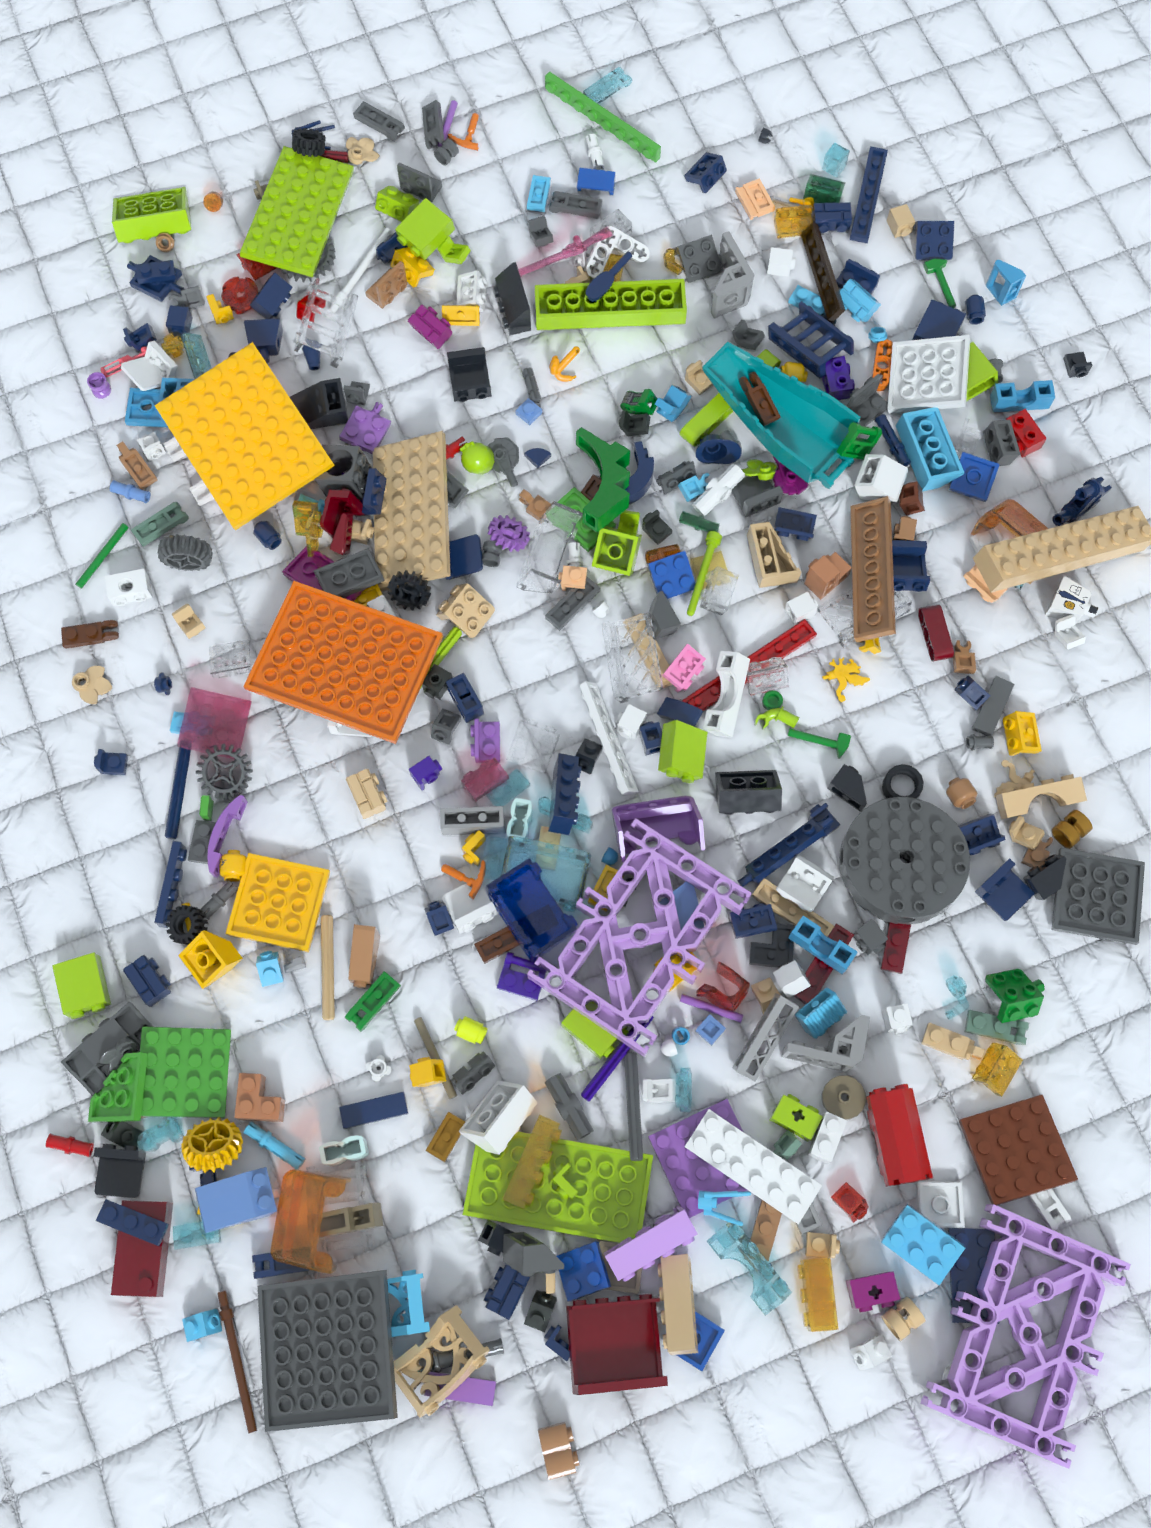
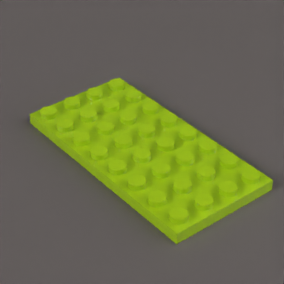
(297, 212)
(608, 1186)

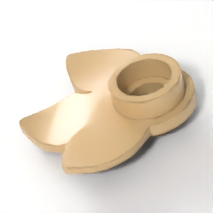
(361, 150)
(94, 685)

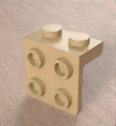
(466, 609)

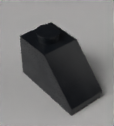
(849, 787)

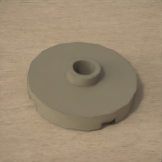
(832, 1097)

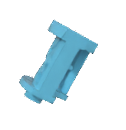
(413, 1316)

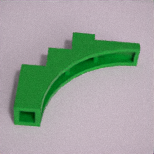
(611, 463)

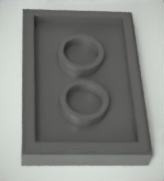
(349, 574)

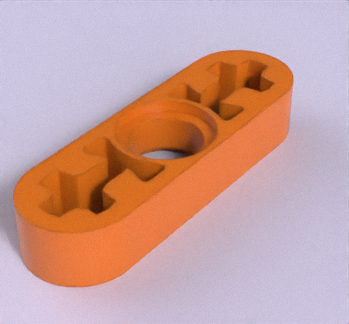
(883, 358)

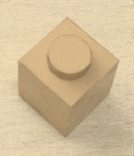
(900, 221)

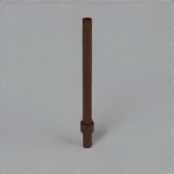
(226, 1315)

